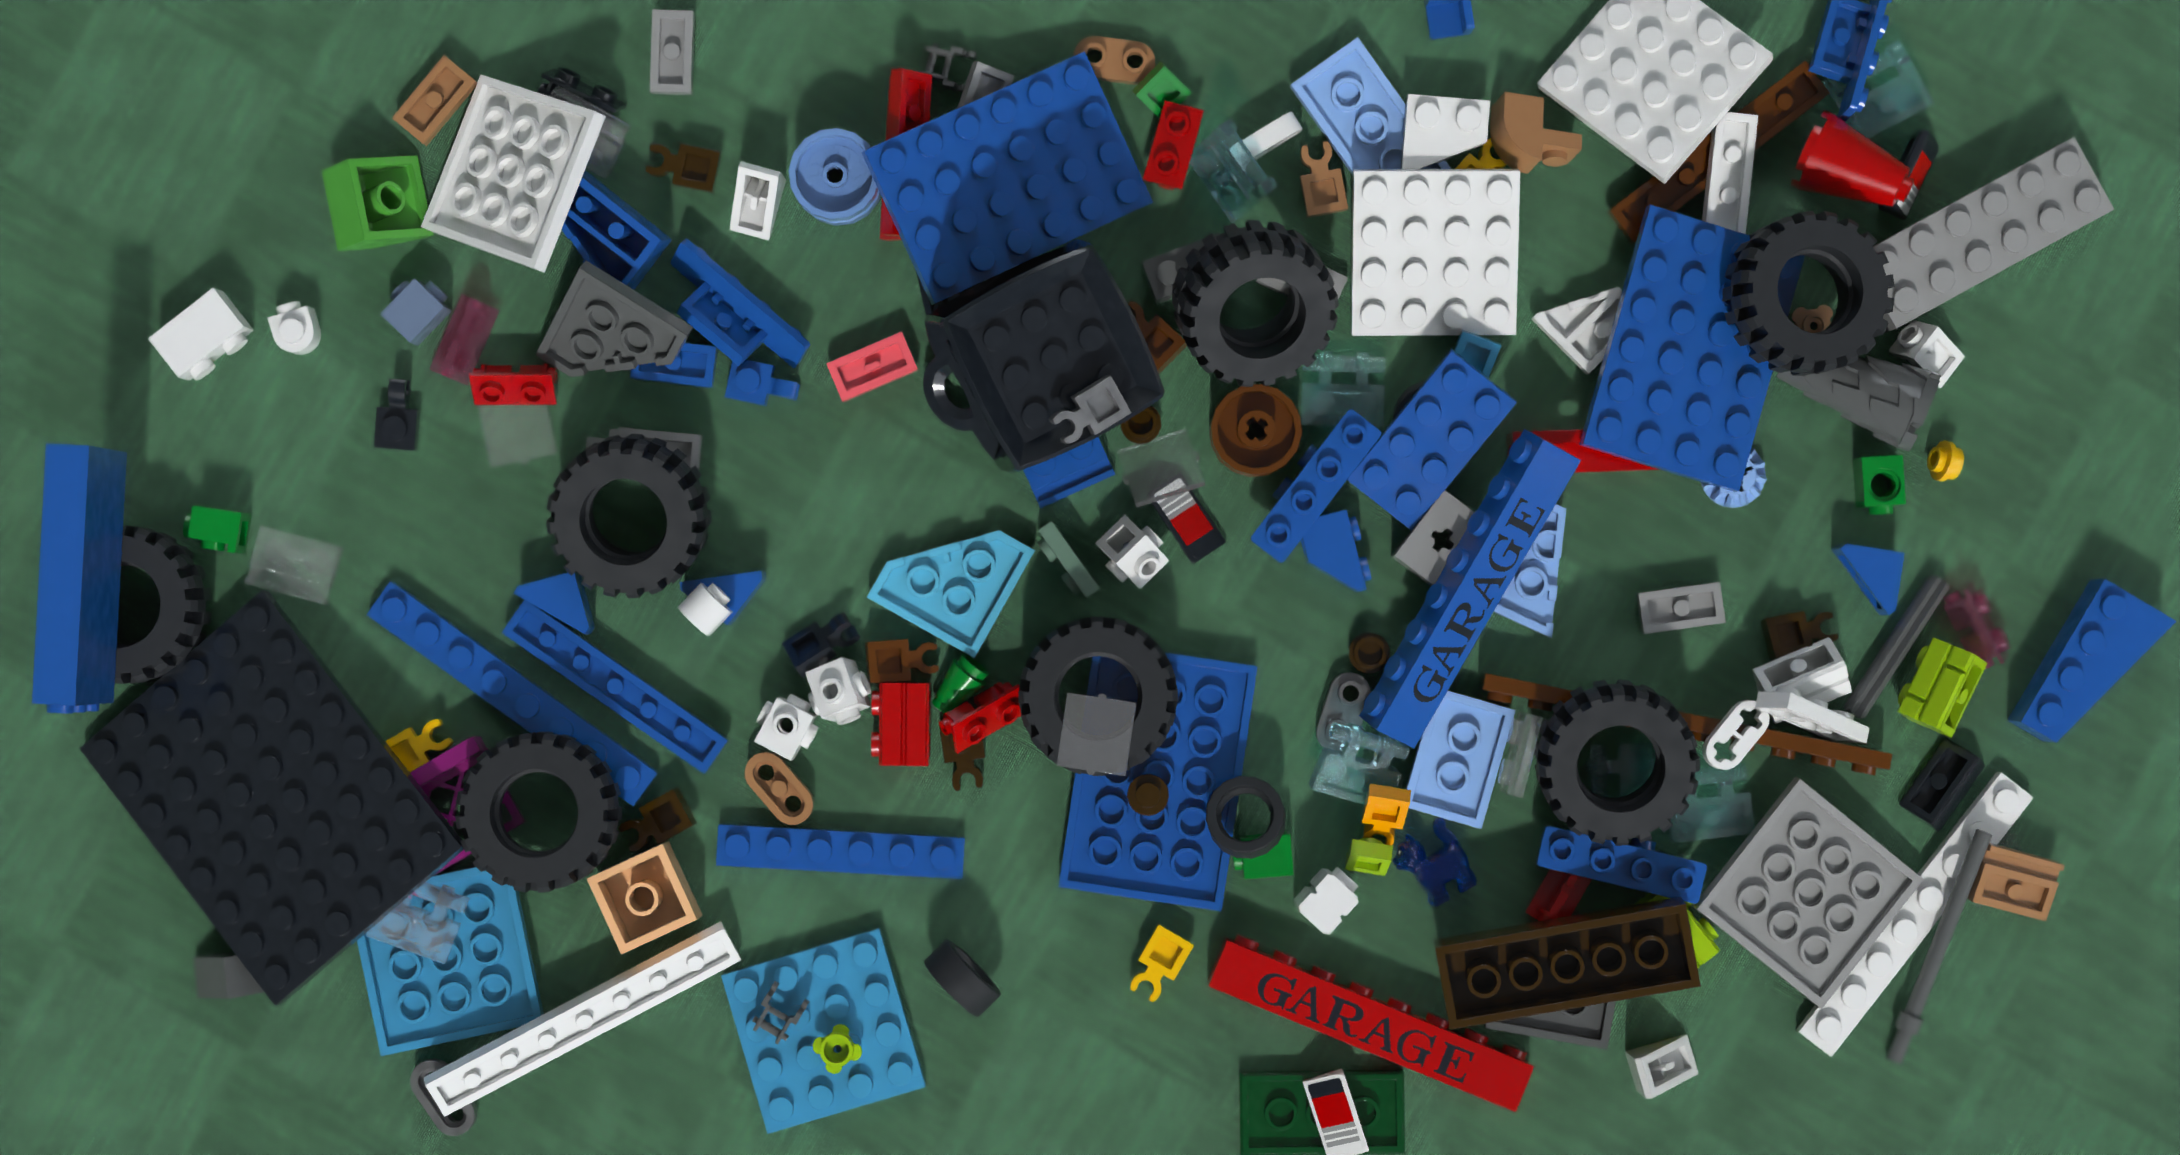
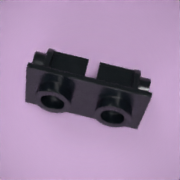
(570, 80)

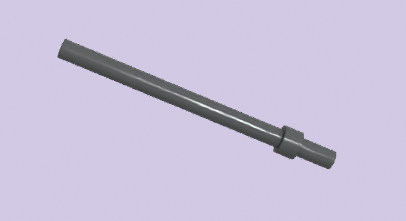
(1910, 1021)

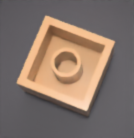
(644, 897)

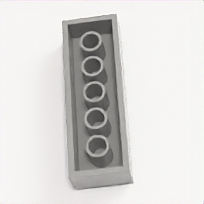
(1990, 230)

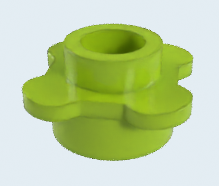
(833, 1060)

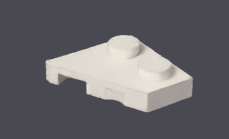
(1441, 128)
(1582, 327)

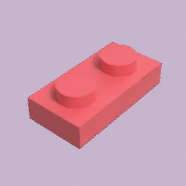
(872, 367)

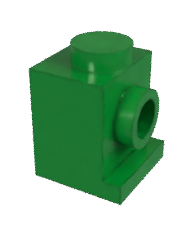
(217, 528)

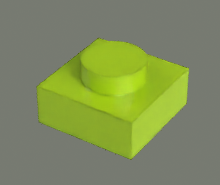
(1368, 856)

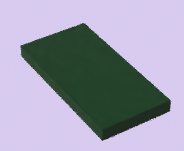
(1279, 1118)

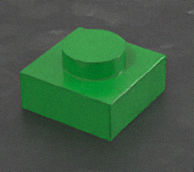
(1161, 86)

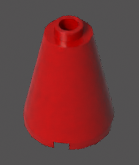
(1850, 166)

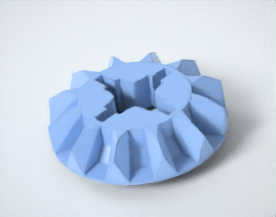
(1750, 487)

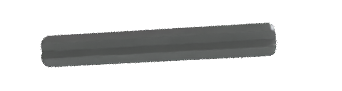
(1896, 646)

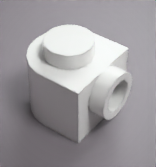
(295, 328)
(706, 608)

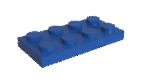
(1431, 439)

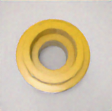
(1945, 461)

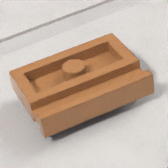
(2016, 882)

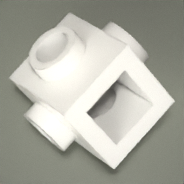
(1138, 557)
(838, 691)
(775, 737)

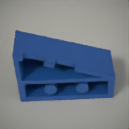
(612, 233)

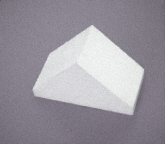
(756, 200)
(1661, 1065)

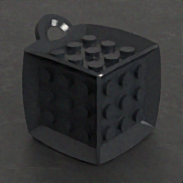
(1031, 345)

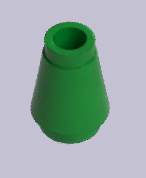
(960, 683)

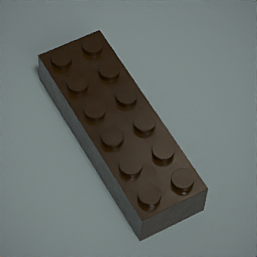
(1567, 962)

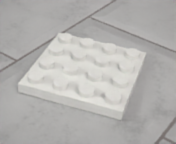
(1655, 77)
(513, 172)
(1434, 251)

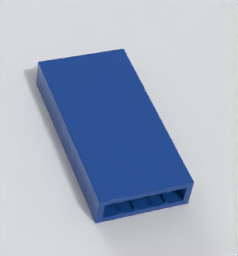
(79, 577)

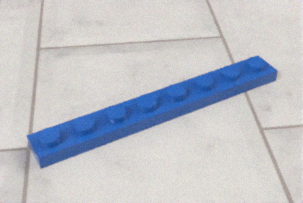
(503, 684)

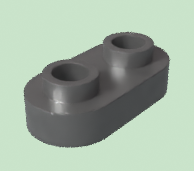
(1338, 709)
(446, 1124)

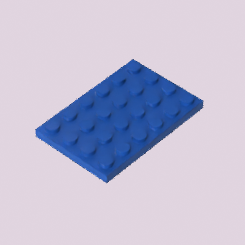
(1007, 177)
(1672, 374)
(1171, 852)

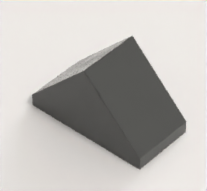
(223, 977)

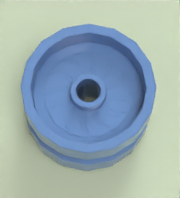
(810, 180)

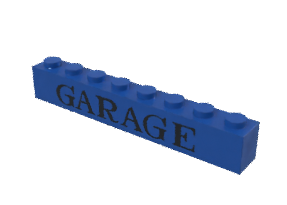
(1469, 588)

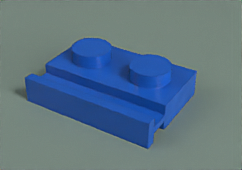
(1069, 472)

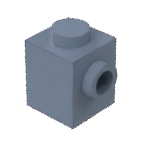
(416, 309)

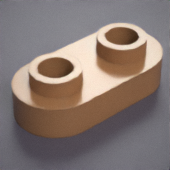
(1115, 52)
(778, 789)

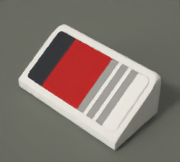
(1335, 1114)

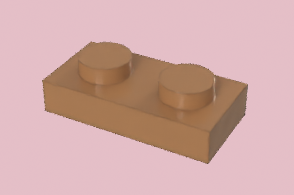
(435, 100)

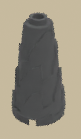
(1875, 396)

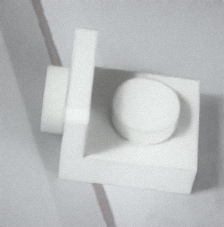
(1927, 348)

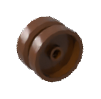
(1279, 427)

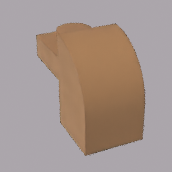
(1520, 135)

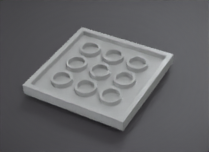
(1808, 892)

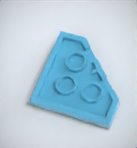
(954, 587)

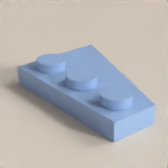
(1534, 586)

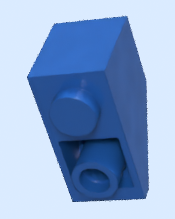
(1332, 550)

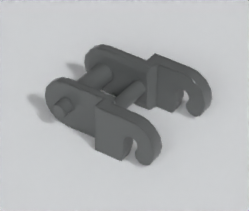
(955, 51)
(760, 1022)

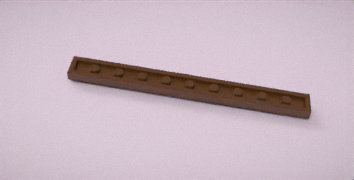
(1781, 743)

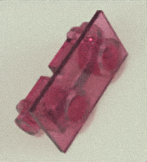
(464, 339)
(1973, 611)

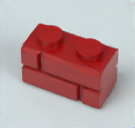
(903, 723)

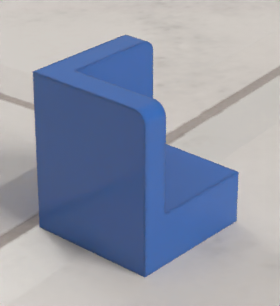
(1449, 18)

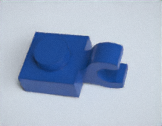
(754, 383)

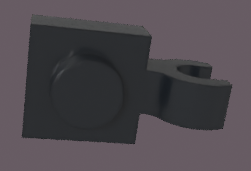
(397, 425)
(815, 644)

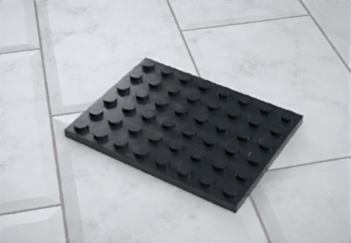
(272, 797)

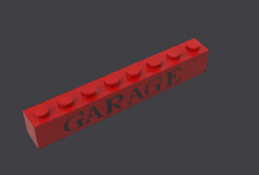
(1370, 1023)

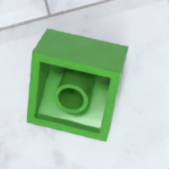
(376, 201)

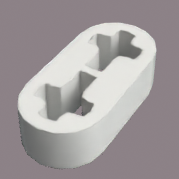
(1273, 135)
(1727, 728)

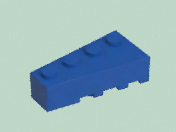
(2089, 655)

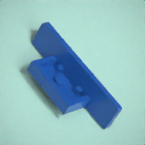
(1847, 48)
(730, 313)
(1315, 486)
(1629, 865)

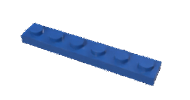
(615, 686)
(840, 851)

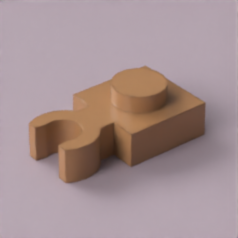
(1322, 188)

